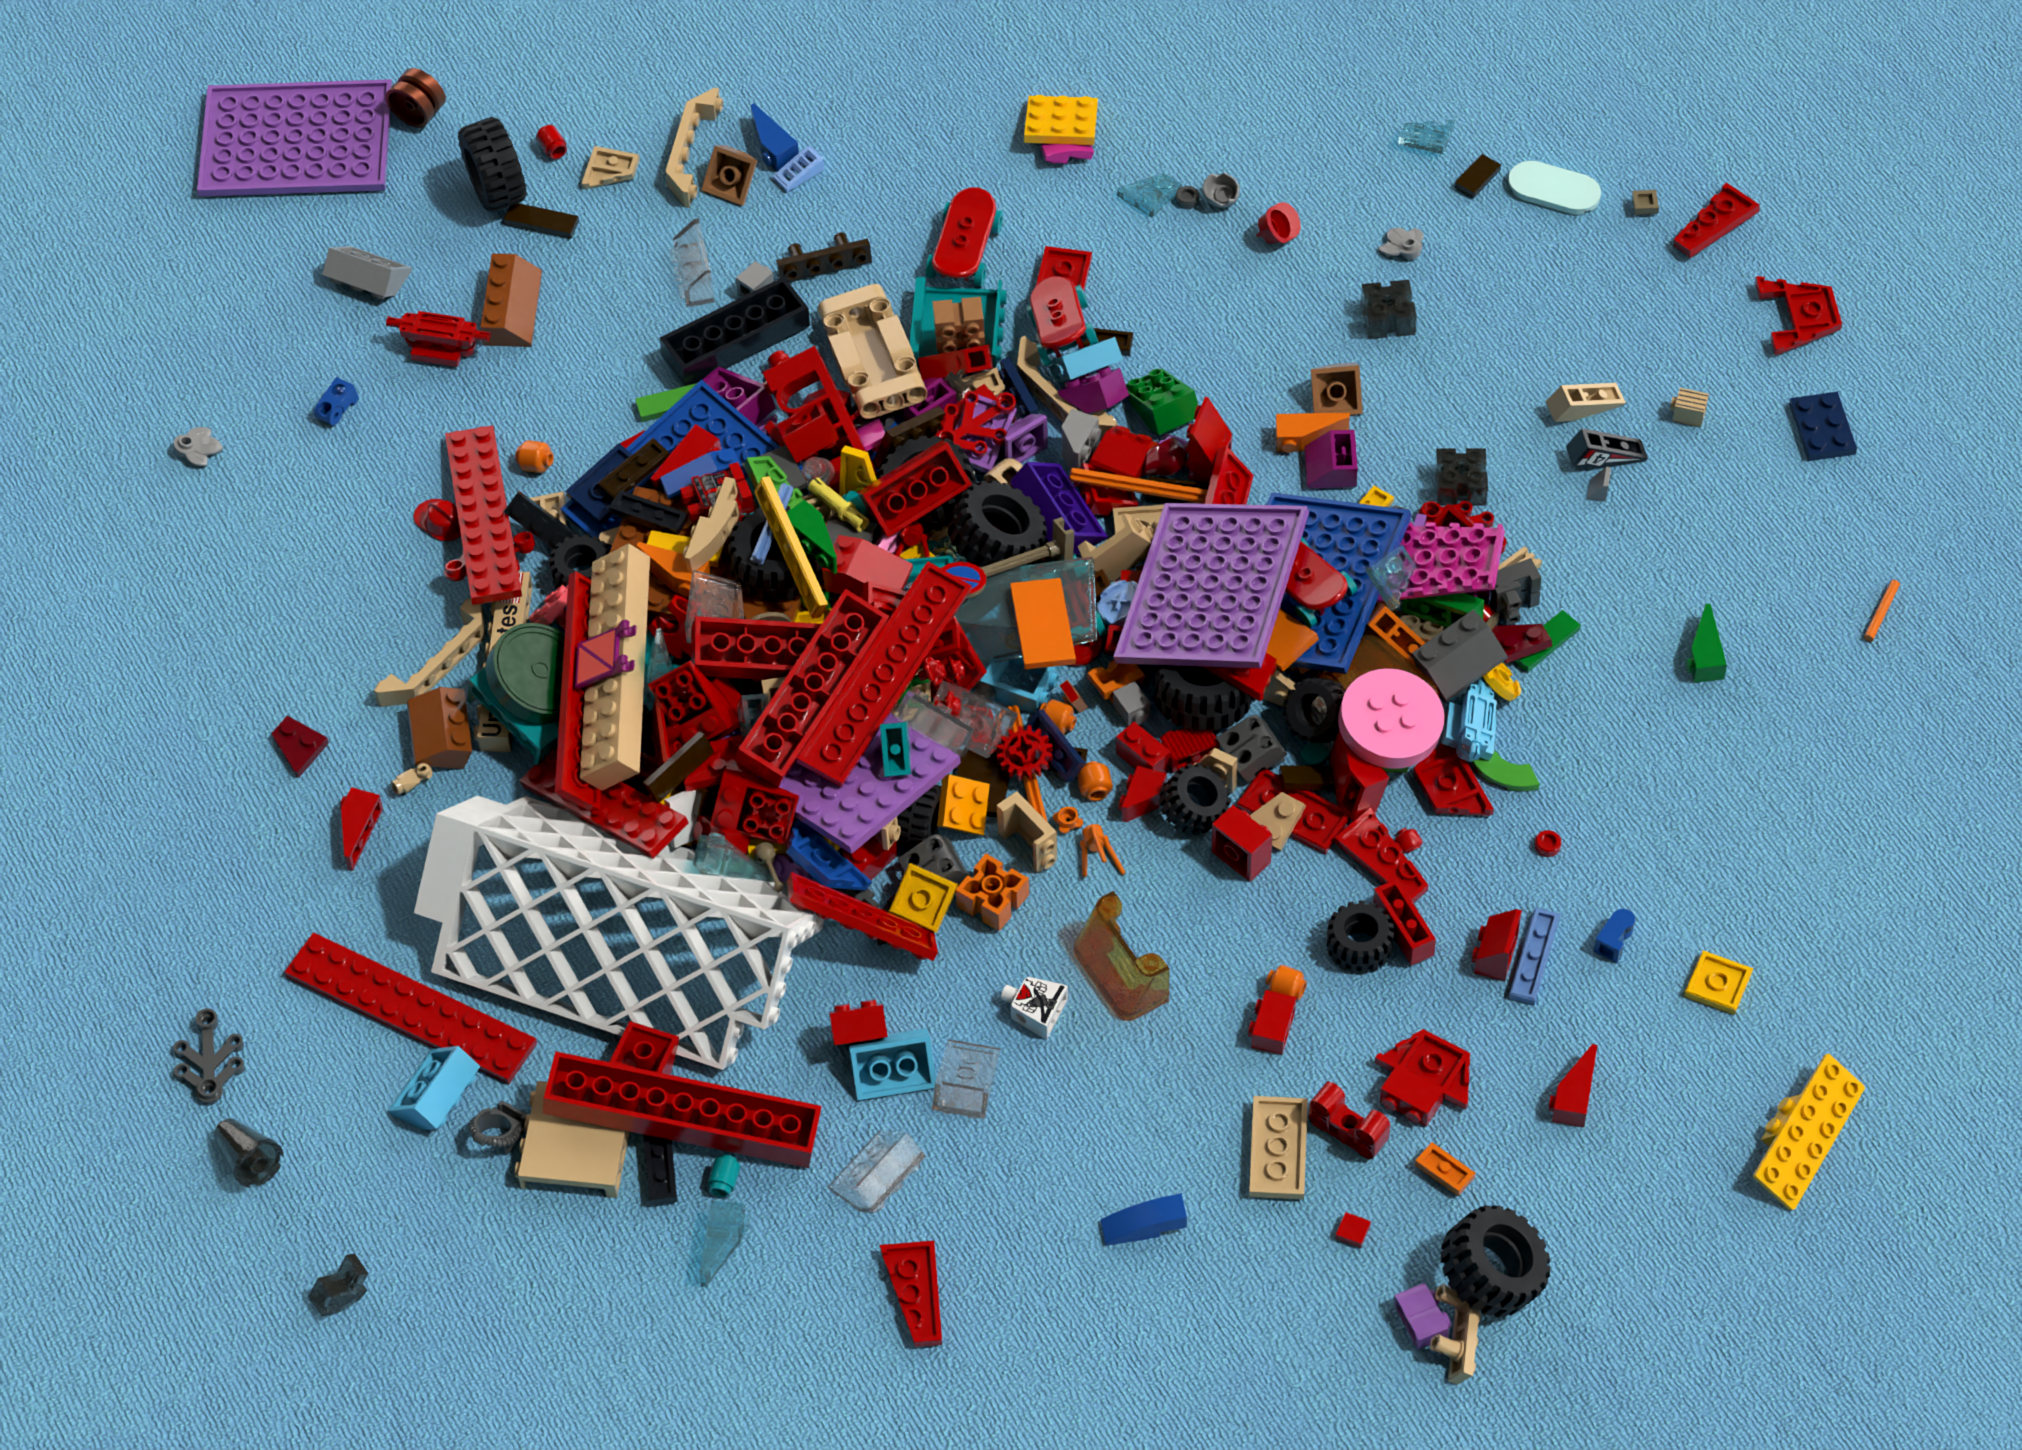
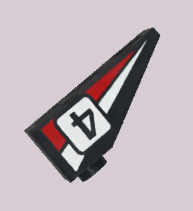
(1601, 449)

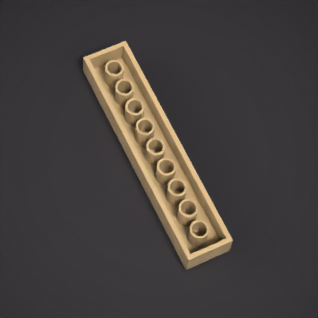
(616, 703)

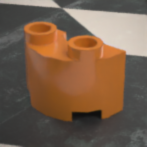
(1114, 677)

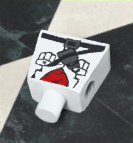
(1036, 1004)

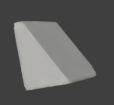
(1599, 485)

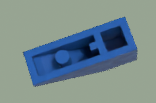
(774, 142)
(709, 463)

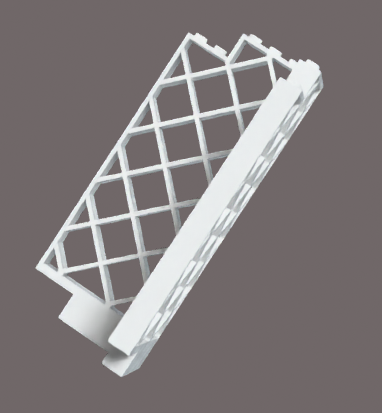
(580, 850)

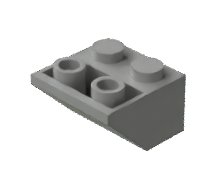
(1079, 438)

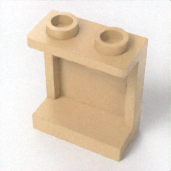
(1121, 550)
(1019, 816)

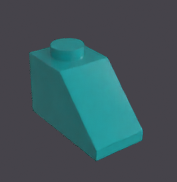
(896, 748)

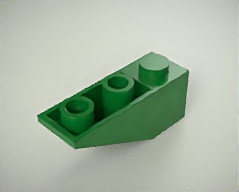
(813, 534)

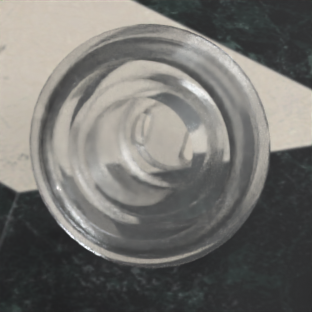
(818, 468)

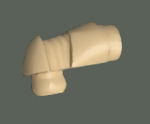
(411, 778)

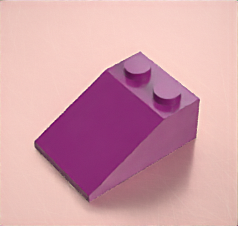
(742, 393)

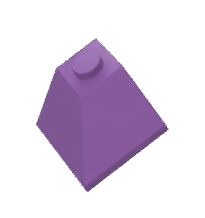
(1026, 437)

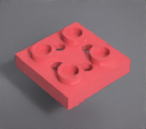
(552, 609)

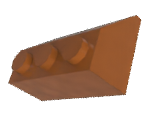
(440, 728)

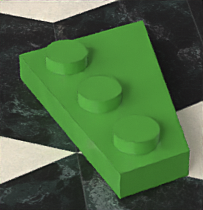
(765, 466)

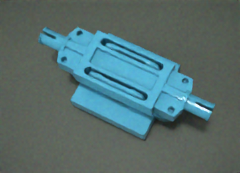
(1473, 725)

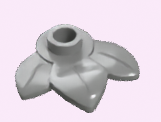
(1403, 243)
(197, 445)

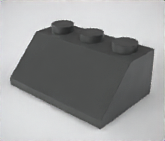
(1459, 655)

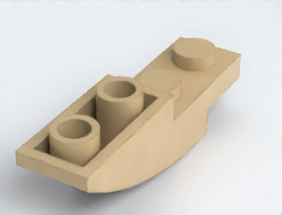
(713, 531)

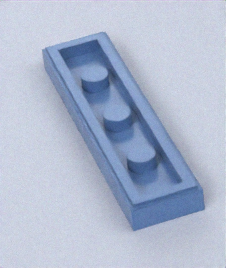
(1534, 956)

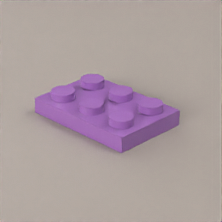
(1003, 421)

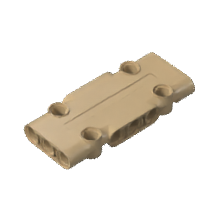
(872, 351)

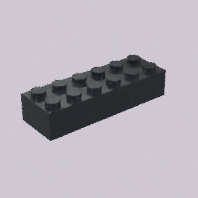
(735, 331)

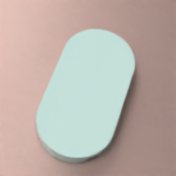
(1554, 187)

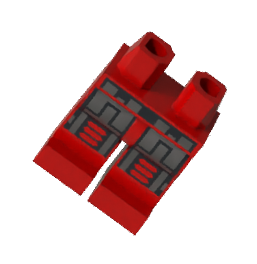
(704, 492)

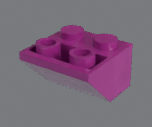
(1095, 391)
(938, 394)
(1332, 460)

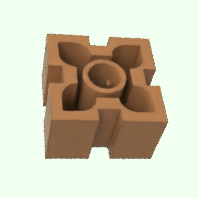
(958, 324)

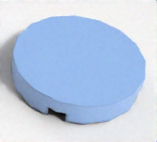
(1116, 602)

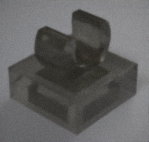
(957, 384)

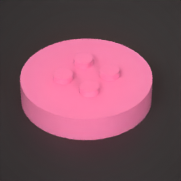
(1391, 718)

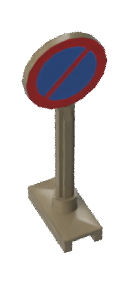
(1058, 549)

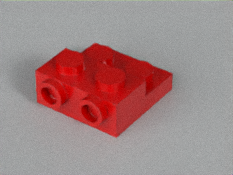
(1103, 499)

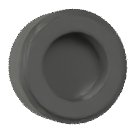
(1187, 197)

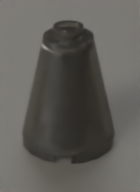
(248, 1153)

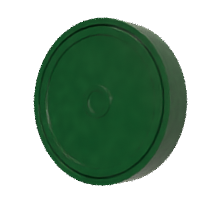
(527, 671)

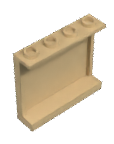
(570, 1150)

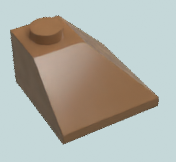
(729, 174)
(1337, 389)

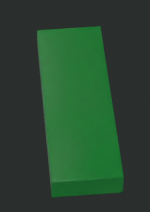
(1559, 629)

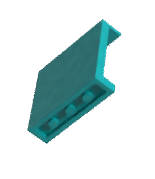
(922, 326)

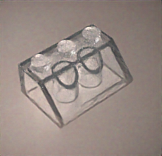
(692, 266)
(989, 717)
(936, 722)
(877, 1171)

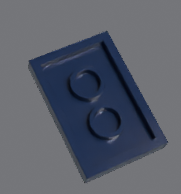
(1822, 426)
(586, 490)

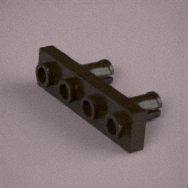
(823, 261)

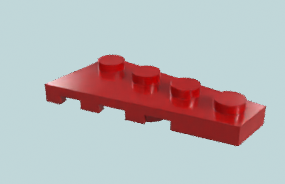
(1377, 852)

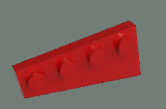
(1721, 216)
(916, 1286)

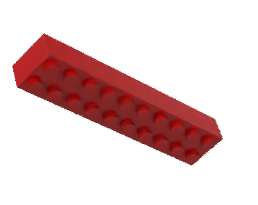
(681, 1109)

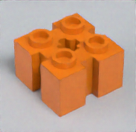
(992, 892)

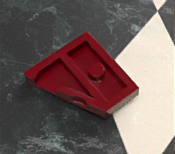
(1522, 640)
(298, 744)

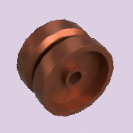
(415, 97)

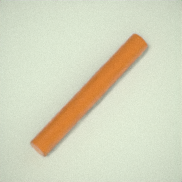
(1881, 610)

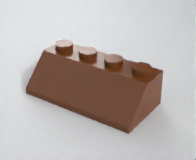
(511, 301)

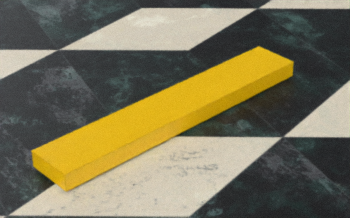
(790, 547)

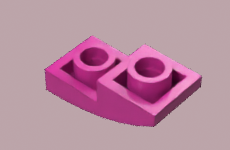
(1060, 152)
(872, 435)

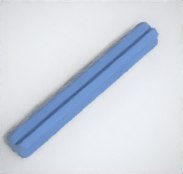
(766, 536)

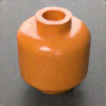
(534, 456)
(1060, 714)
(1095, 781)
(1287, 981)

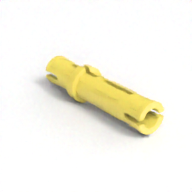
(845, 510)

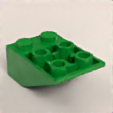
(1162, 400)

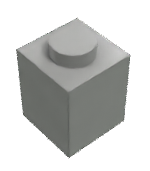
(753, 278)
(1131, 704)

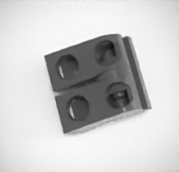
(1514, 587)
(1253, 746)
(938, 857)

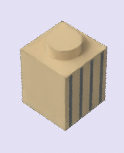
(1689, 407)

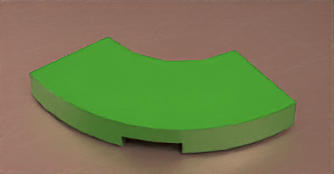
(1507, 774)

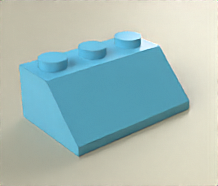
(892, 1064)
(435, 1088)

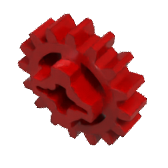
(1036, 750)

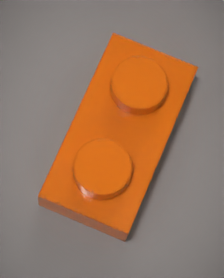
(1445, 1169)

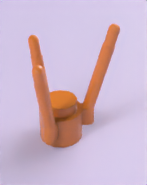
(1095, 841)

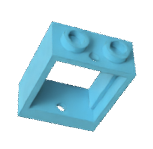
(1085, 360)
(1014, 696)

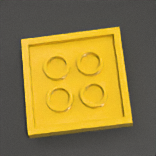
(1061, 120)

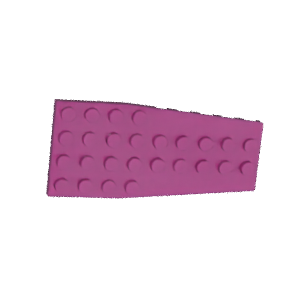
(1451, 559)

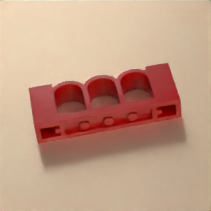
(801, 372)

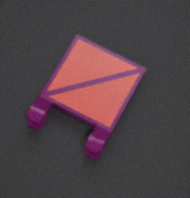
(600, 655)

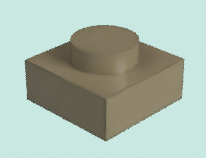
(1645, 202)

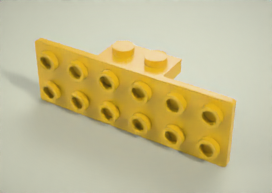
(1806, 1131)

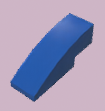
(1145, 1220)

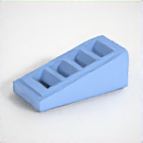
(807, 157)

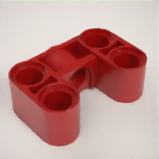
(1331, 1114)

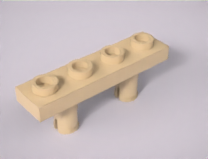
(1464, 1338)

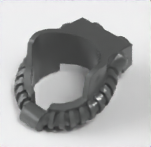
(503, 1117)

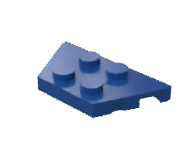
(822, 860)

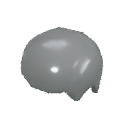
(1221, 190)

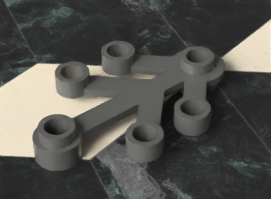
(209, 1060)

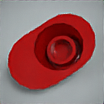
(1279, 224)
(438, 519)

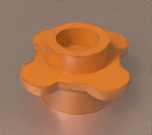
(1067, 813)

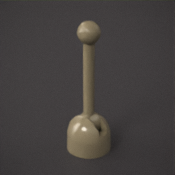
(765, 855)

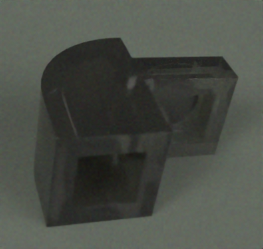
(340, 1290)

